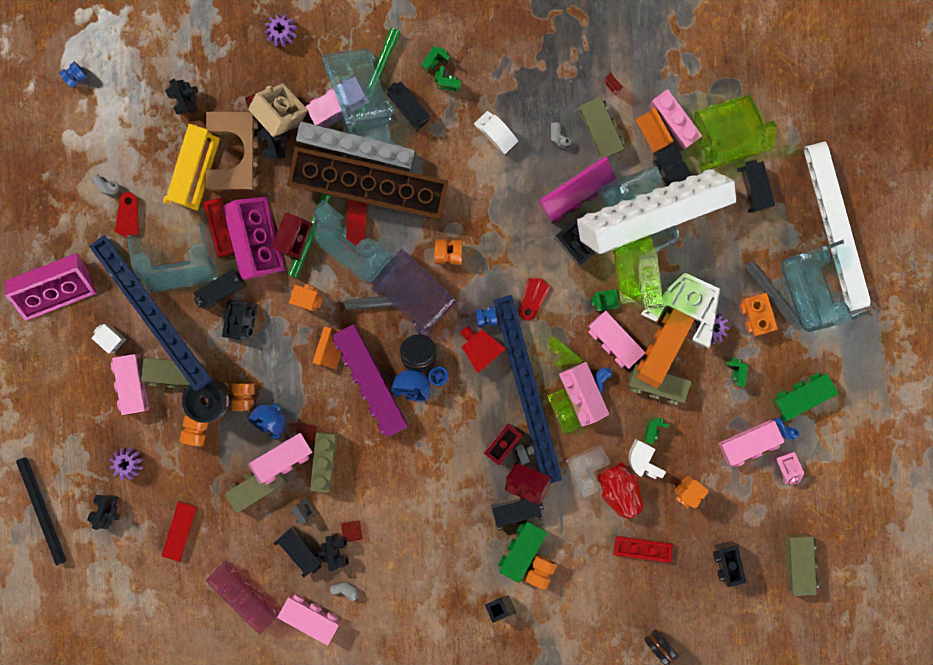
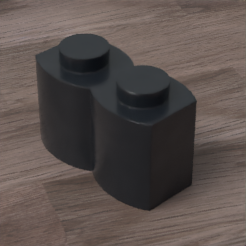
(671, 165)

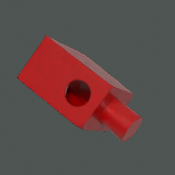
(480, 348)

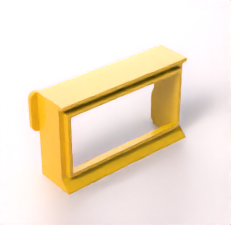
(187, 167)

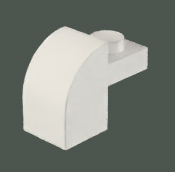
(496, 131)
(639, 460)

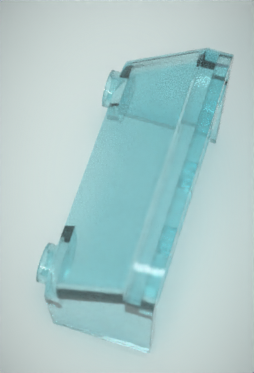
(197, 271)
(811, 292)

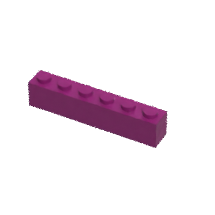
(370, 380)

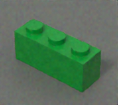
(804, 395)
(521, 550)

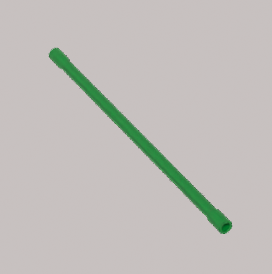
(389, 45)

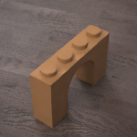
(243, 176)

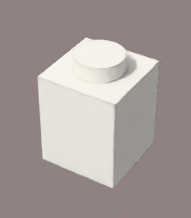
(108, 338)

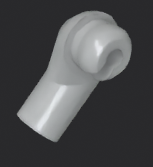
(557, 138)
(105, 187)
(346, 589)

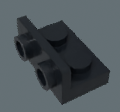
(239, 320)

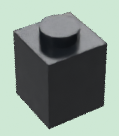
(500, 608)

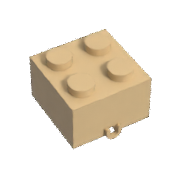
(278, 109)

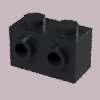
(730, 564)

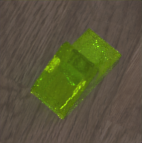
(567, 356)

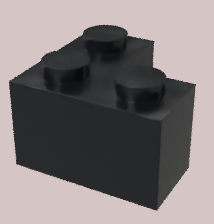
(570, 242)

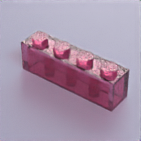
(242, 596)

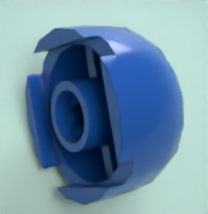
(412, 384)
(268, 419)

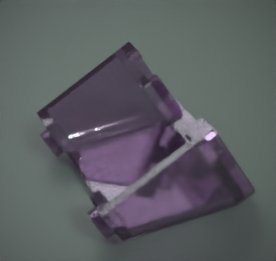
(413, 292)

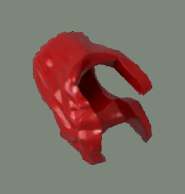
(621, 491)

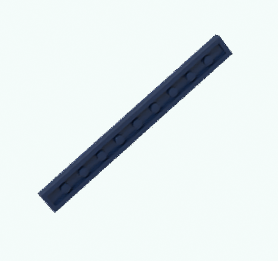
(150, 313)
(527, 388)

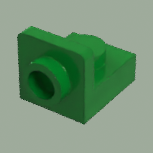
(431, 59)
(450, 83)
(605, 300)
(740, 373)
(651, 431)

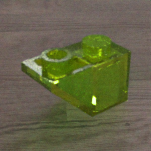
(564, 411)

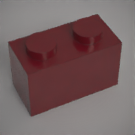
(292, 235)
(503, 443)
(527, 483)

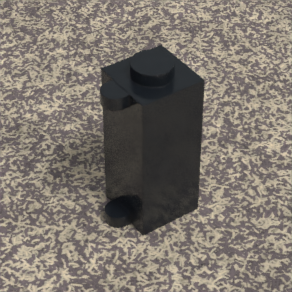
(408, 105)
(757, 186)
(219, 289)
(515, 511)
(300, 551)

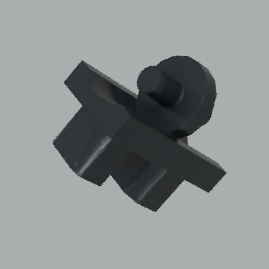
(185, 96)
(275, 144)
(106, 512)
(331, 552)

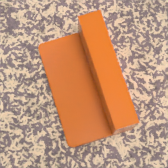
(654, 130)
(326, 351)

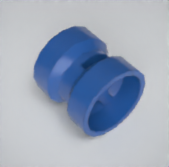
(73, 74)
(489, 313)
(436, 375)

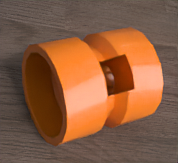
(441, 252)
(242, 396)
(193, 432)
(540, 572)

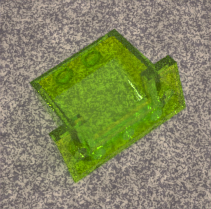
(732, 132)
(638, 273)

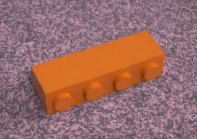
(664, 348)

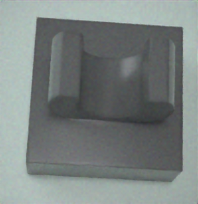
(521, 453)
(303, 511)

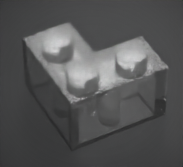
(584, 465)

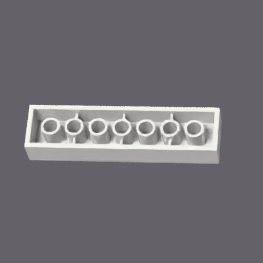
(656, 211)

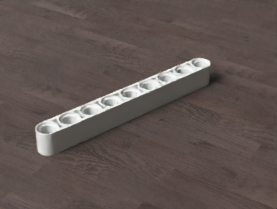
(837, 225)

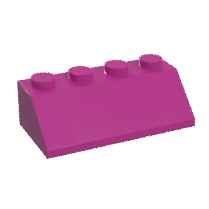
(577, 190)
(252, 237)
(49, 287)

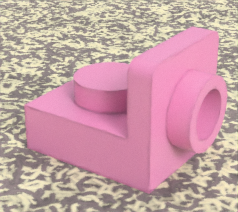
(790, 468)

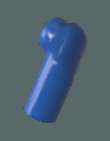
(601, 376)
(786, 432)

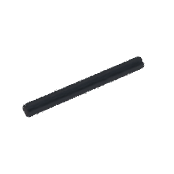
(41, 511)

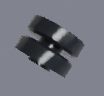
(199, 410)

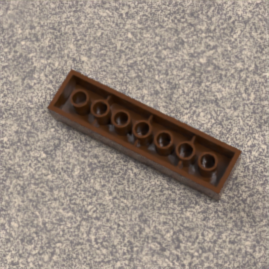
(367, 183)

